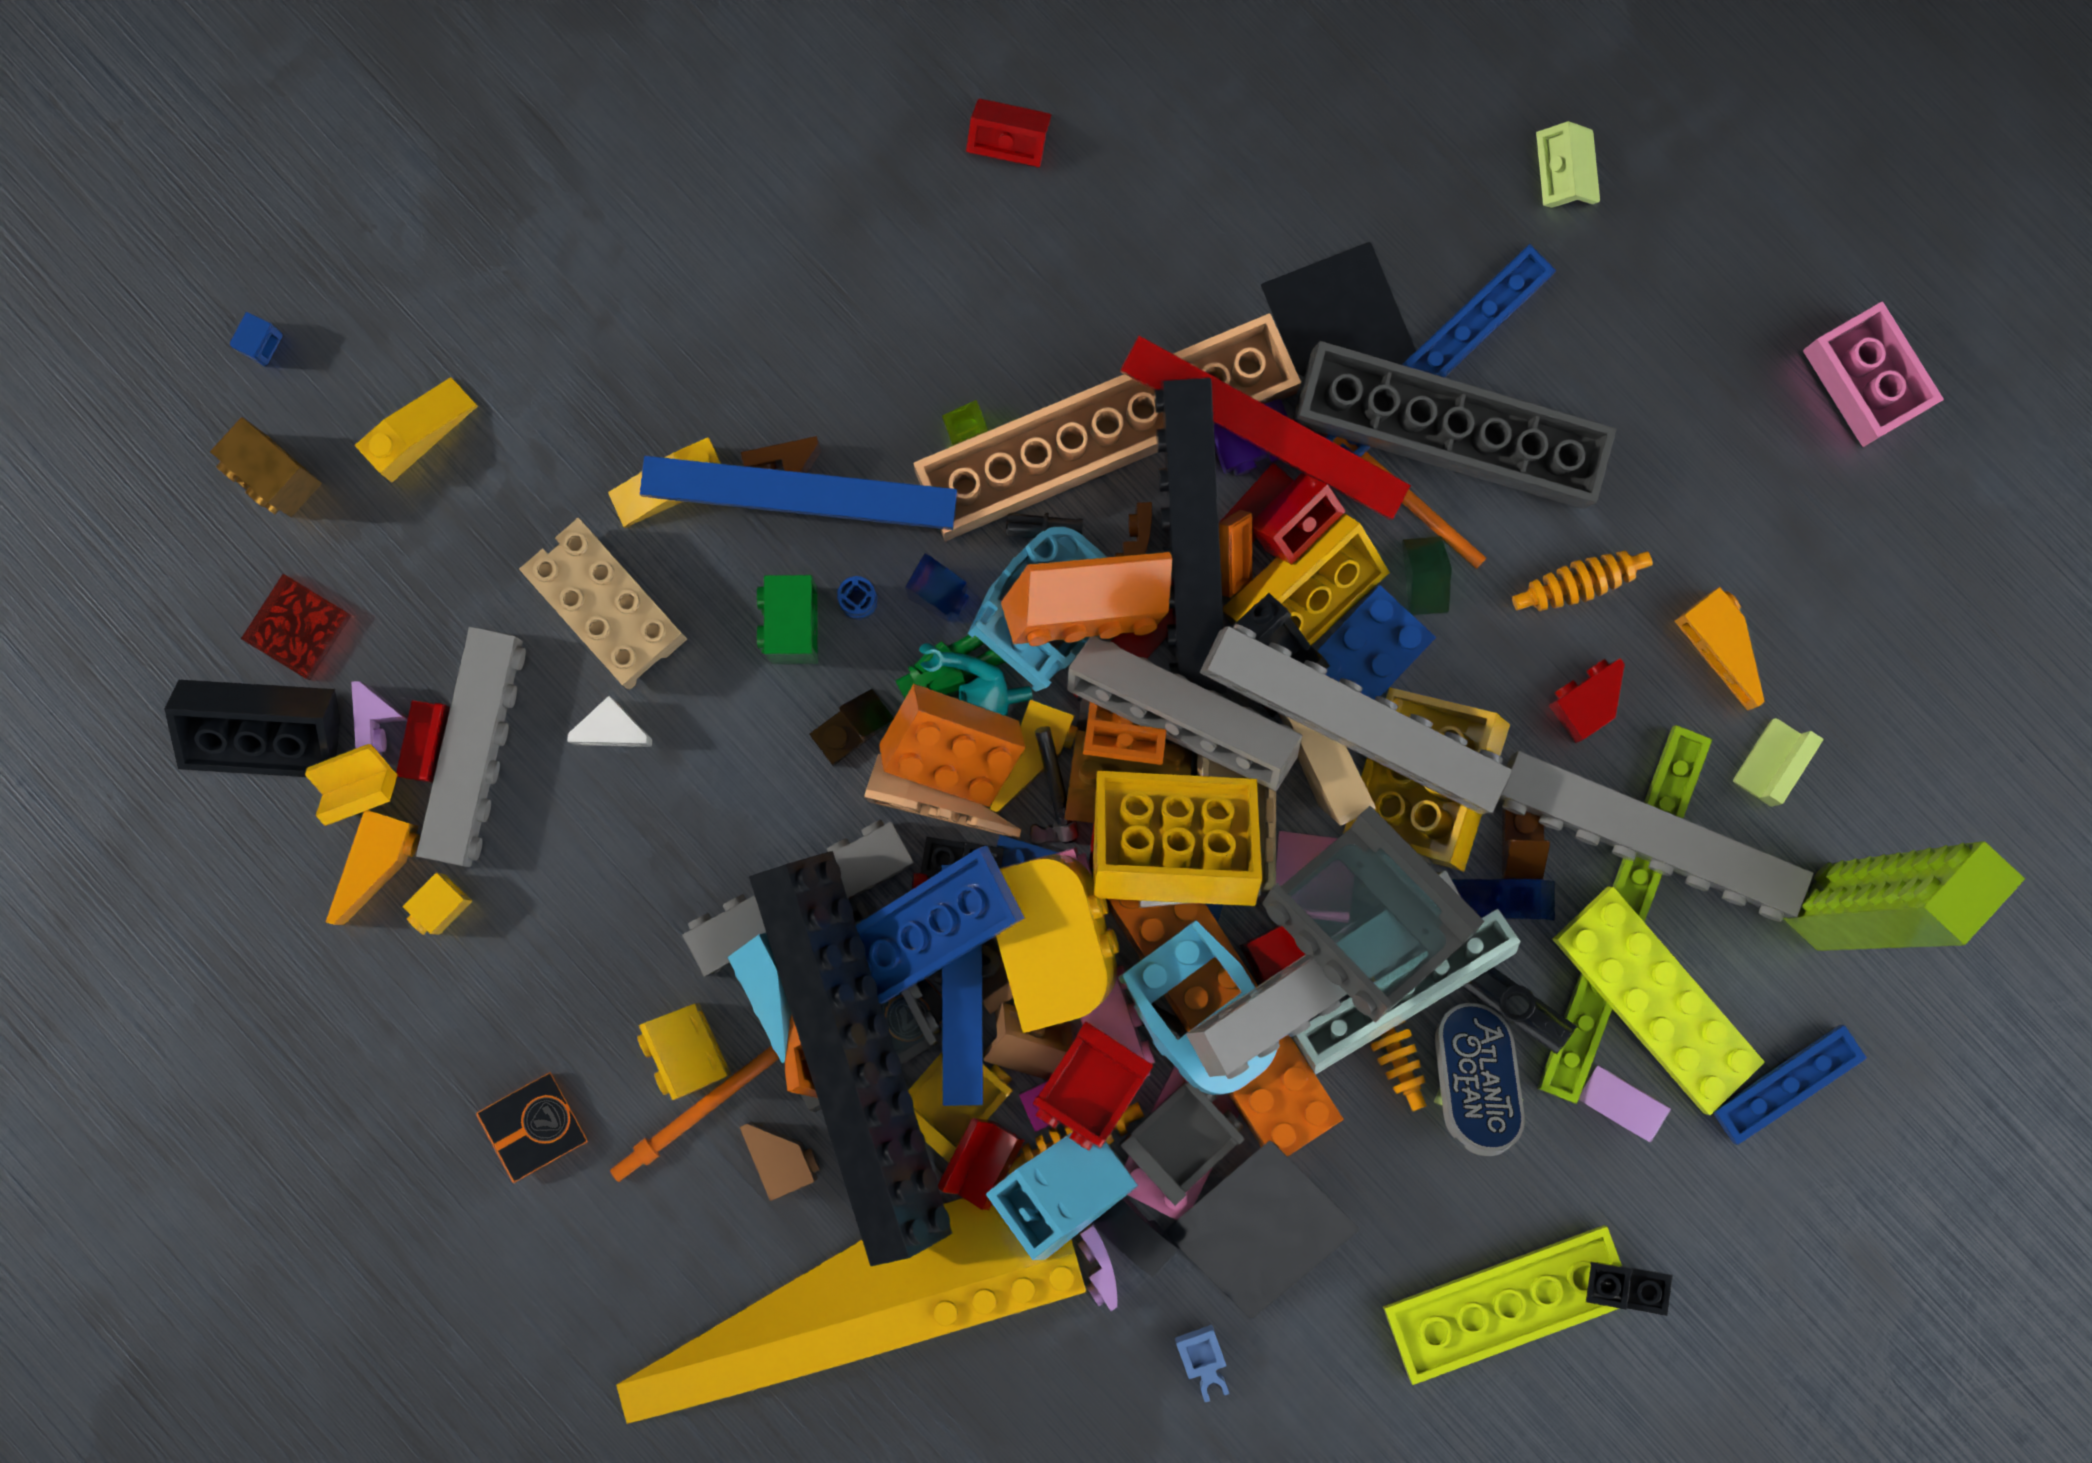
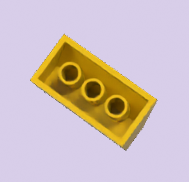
(1321, 582)

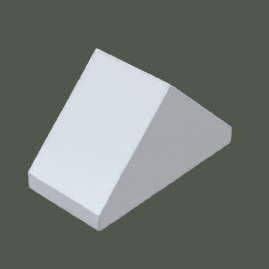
(609, 727)

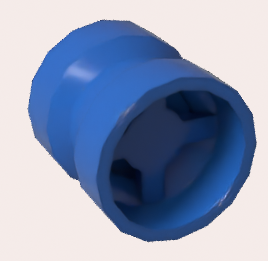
(858, 605)

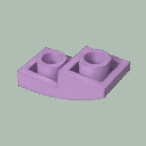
(1624, 1103)
(1103, 1282)

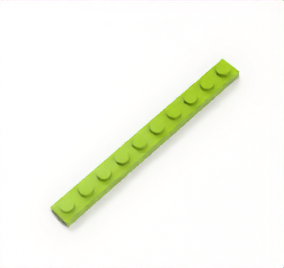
(1637, 884)

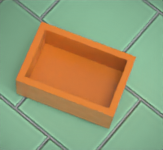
(951, 745)

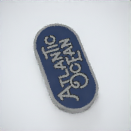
(1479, 1079)

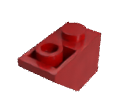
(1592, 703)

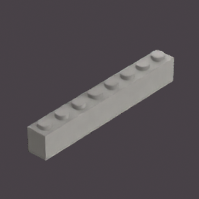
(1355, 719)
(1655, 836)
(1267, 1014)

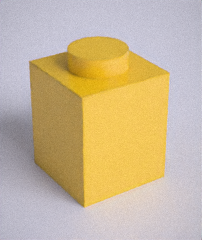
(436, 905)

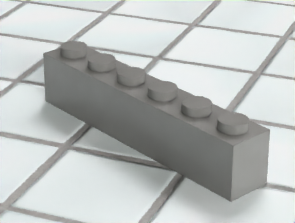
(1189, 713)
(471, 747)
(862, 866)

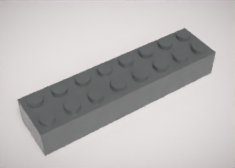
(1454, 425)

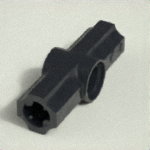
(1538, 1021)

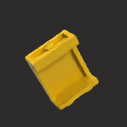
(946, 1125)

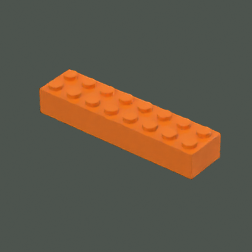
(1287, 1098)

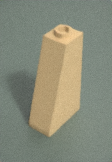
(1331, 774)

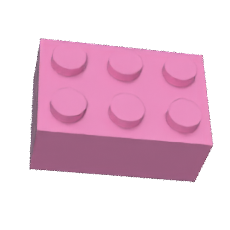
(1872, 374)

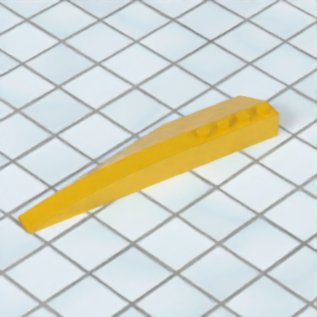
(858, 1311)

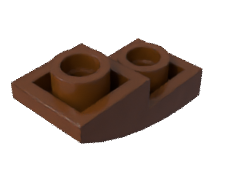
(1139, 527)

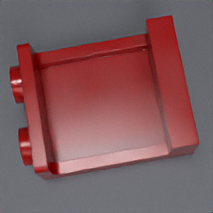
(1091, 1087)

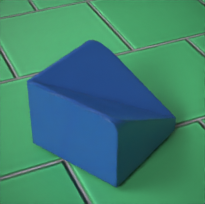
(256, 339)

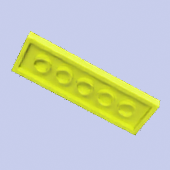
(1658, 1000)
(1499, 1306)

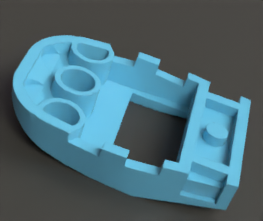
(990, 626)
(1163, 971)

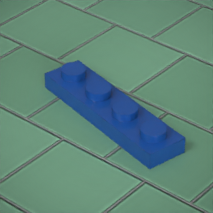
(1789, 1084)

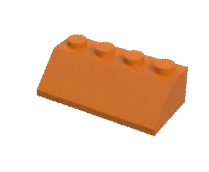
(1088, 598)

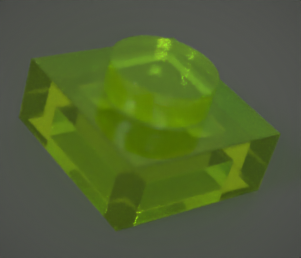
(965, 422)

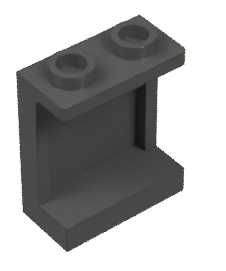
(1182, 1140)

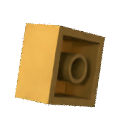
(264, 469)

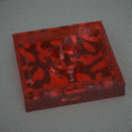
(296, 627)

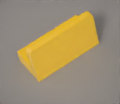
(351, 783)

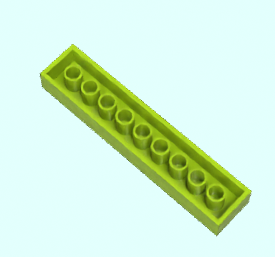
(1906, 898)

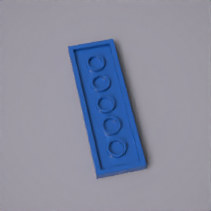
(937, 923)

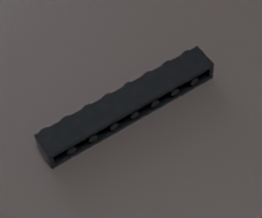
(1191, 523)

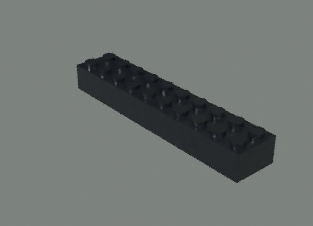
(851, 1058)

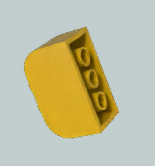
(1061, 952)

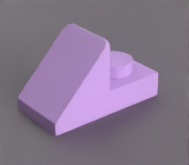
(370, 711)

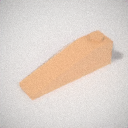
(925, 801)

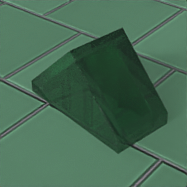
(1427, 575)

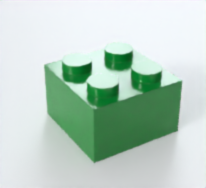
(789, 619)

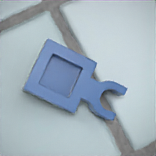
(1202, 1358)

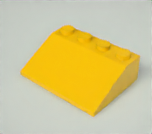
(1418, 814)
(1176, 838)

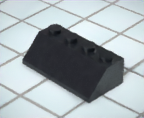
(252, 727)

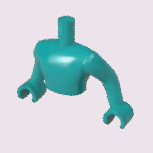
(986, 691)

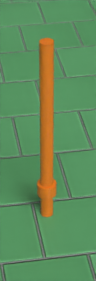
(1429, 517)
(648, 1149)

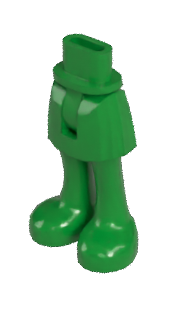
(946, 679)

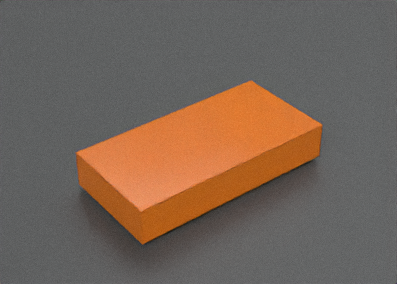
(1235, 552)

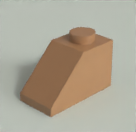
(780, 1160)

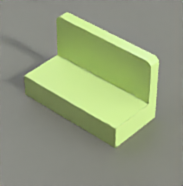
(1567, 164)
(1777, 762)

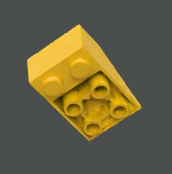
(683, 1051)

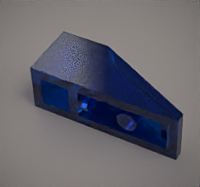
(1513, 897)

